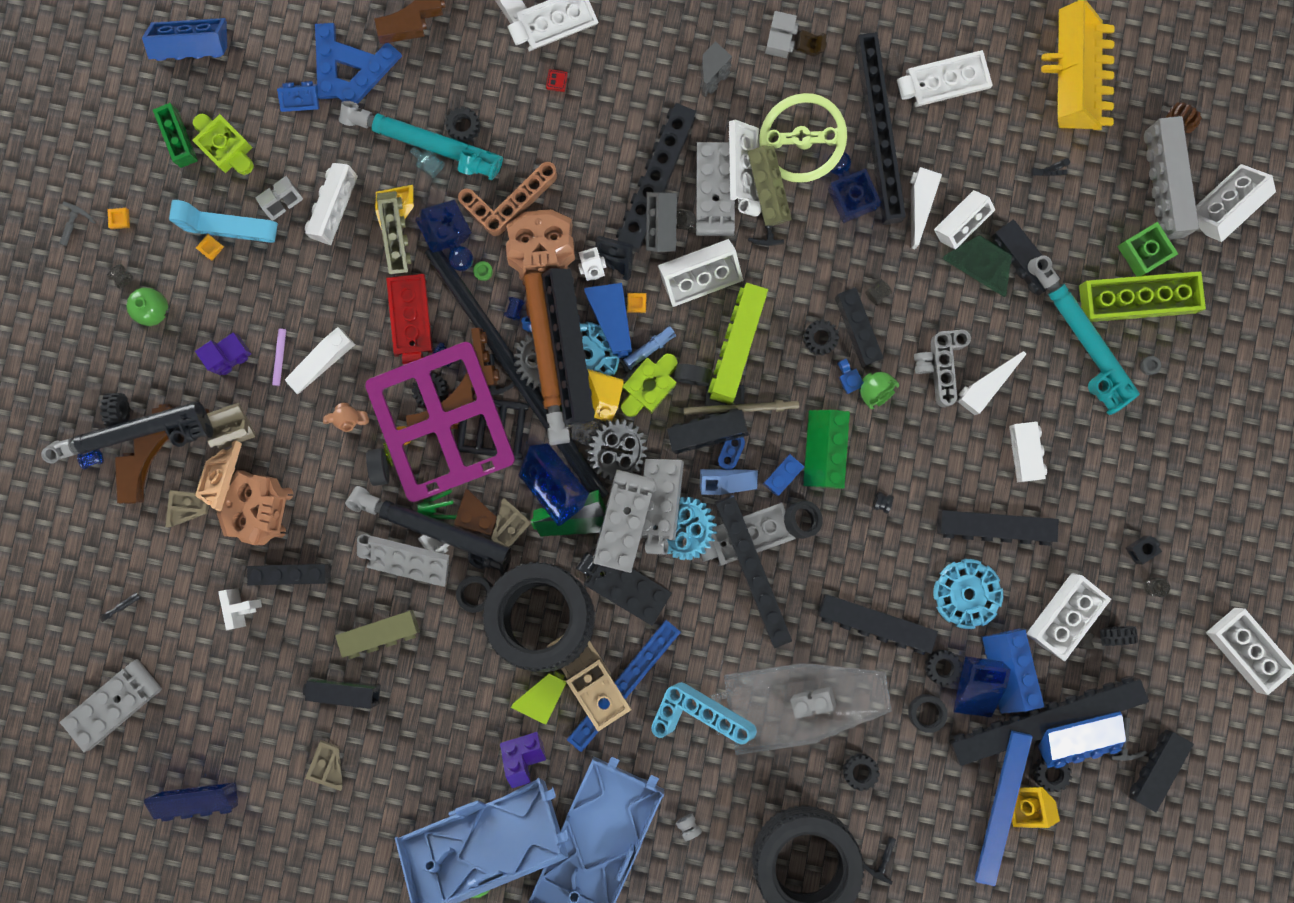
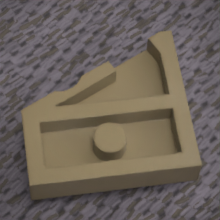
(184, 507)
(509, 524)
(326, 766)

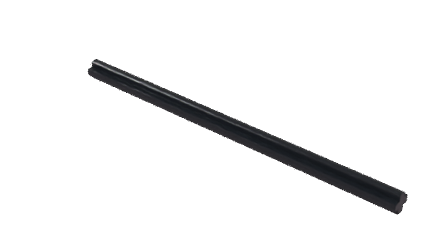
(507, 361)

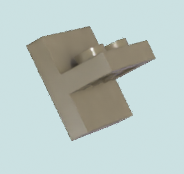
(229, 425)

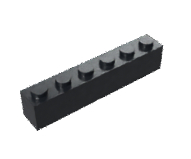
(997, 526)
(877, 623)

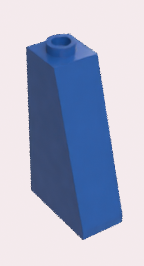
(610, 312)

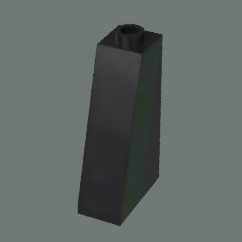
(342, 693)

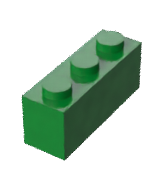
(175, 135)

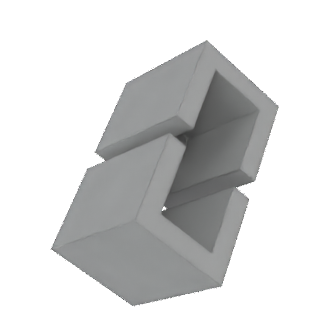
(781, 34)
(270, 199)
(821, 702)

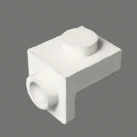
(433, 545)

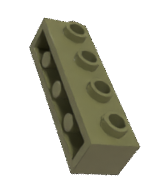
(769, 185)
(392, 232)
(378, 633)

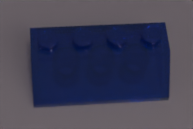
(552, 483)
(191, 801)

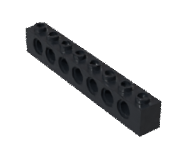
(678, 114)

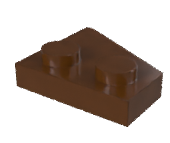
(475, 515)

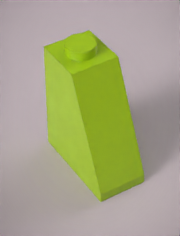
(542, 697)

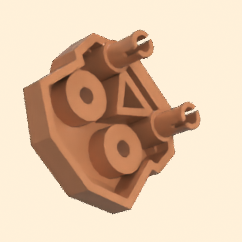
(540, 251)
(253, 516)

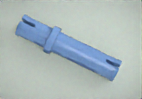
(655, 343)

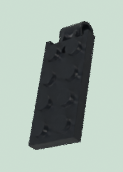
(628, 590)

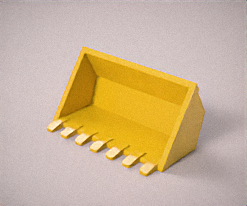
(1081, 68)

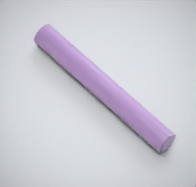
(279, 357)

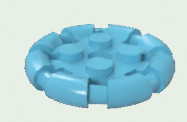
(597, 350)
(956, 594)

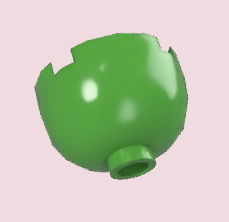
(147, 306)
(877, 388)

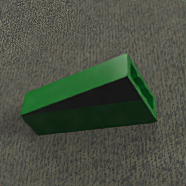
(585, 521)

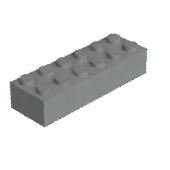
(1171, 177)

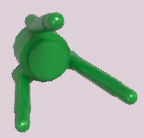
(429, 507)

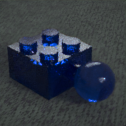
(857, 184)
(446, 228)

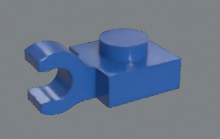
(850, 379)

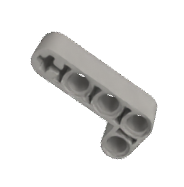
(948, 369)

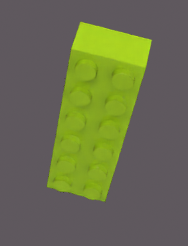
(1142, 296)
(736, 349)

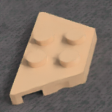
(217, 476)

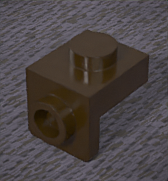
(810, 43)

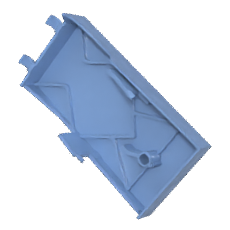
(604, 836)
(482, 846)

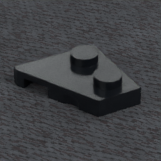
(616, 255)

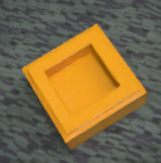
(118, 218)
(209, 247)
(636, 302)

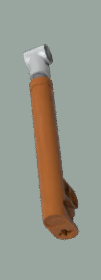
(538, 315)

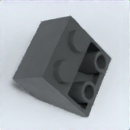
(714, 68)

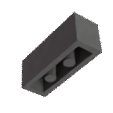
(661, 221)

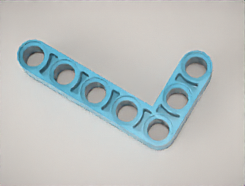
(194, 221)
(701, 712)

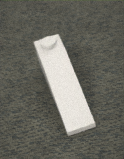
(922, 195)
(320, 359)
(981, 392)

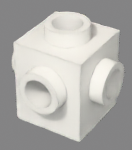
(591, 264)

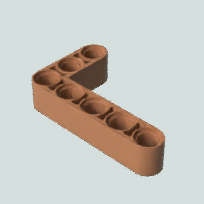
(510, 202)

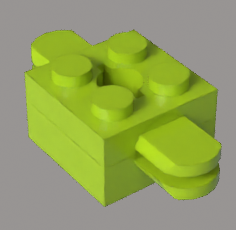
(222, 144)
(649, 385)

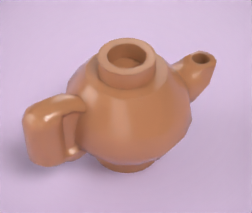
(346, 417)

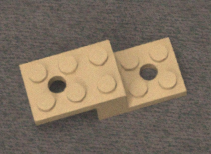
(592, 681)

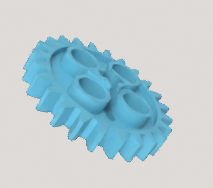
(695, 542)

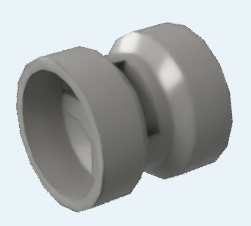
(924, 363)
(688, 827)

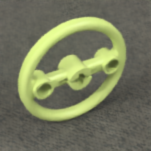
(811, 137)

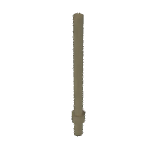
(778, 405)

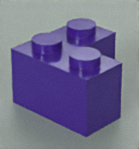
(223, 355)
(518, 755)

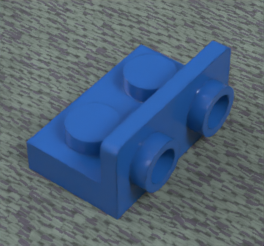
(298, 97)

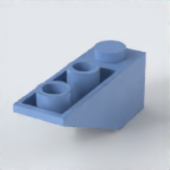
(727, 481)

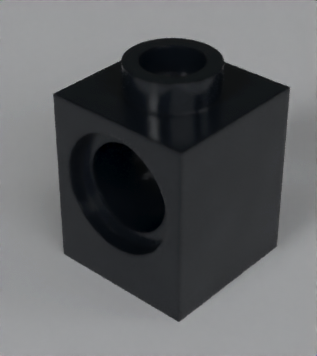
(1136, 552)

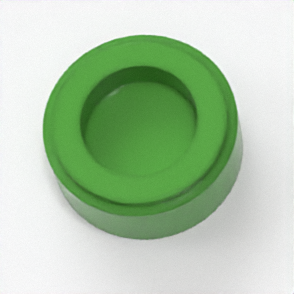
(483, 271)

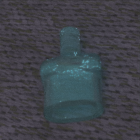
(428, 162)

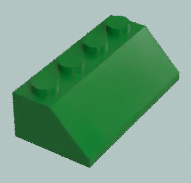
(826, 449)

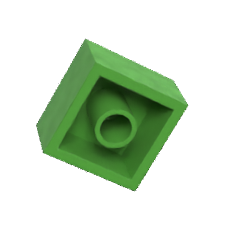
(1147, 249)

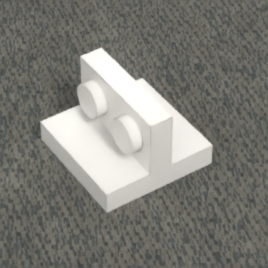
(234, 610)

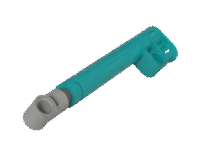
(470, 158)
(1116, 385)

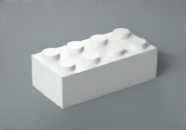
(1251, 651)

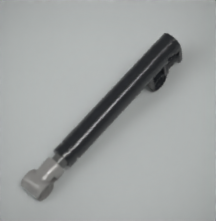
(187, 419)
(480, 550)

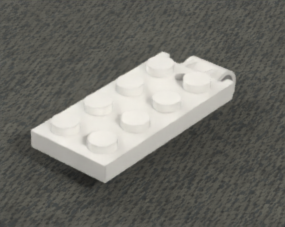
(551, 22)
(946, 79)
(742, 184)

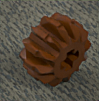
(1190, 116)

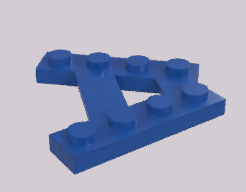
(371, 66)

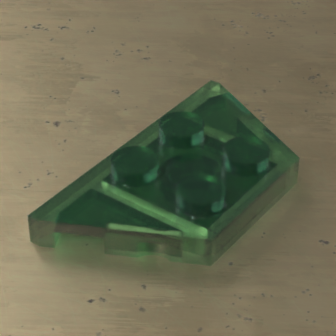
(983, 262)

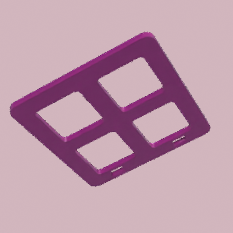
(439, 421)

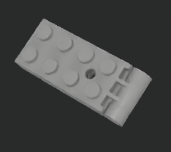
(712, 181)
(621, 531)
(103, 710)

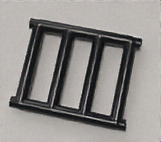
(478, 448)

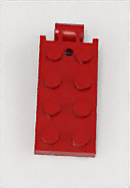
(409, 316)

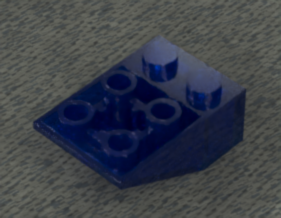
(981, 686)

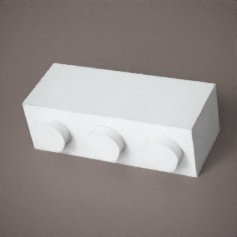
(964, 219)
(1028, 452)

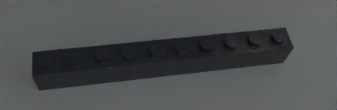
(880, 128)
(1091, 704)

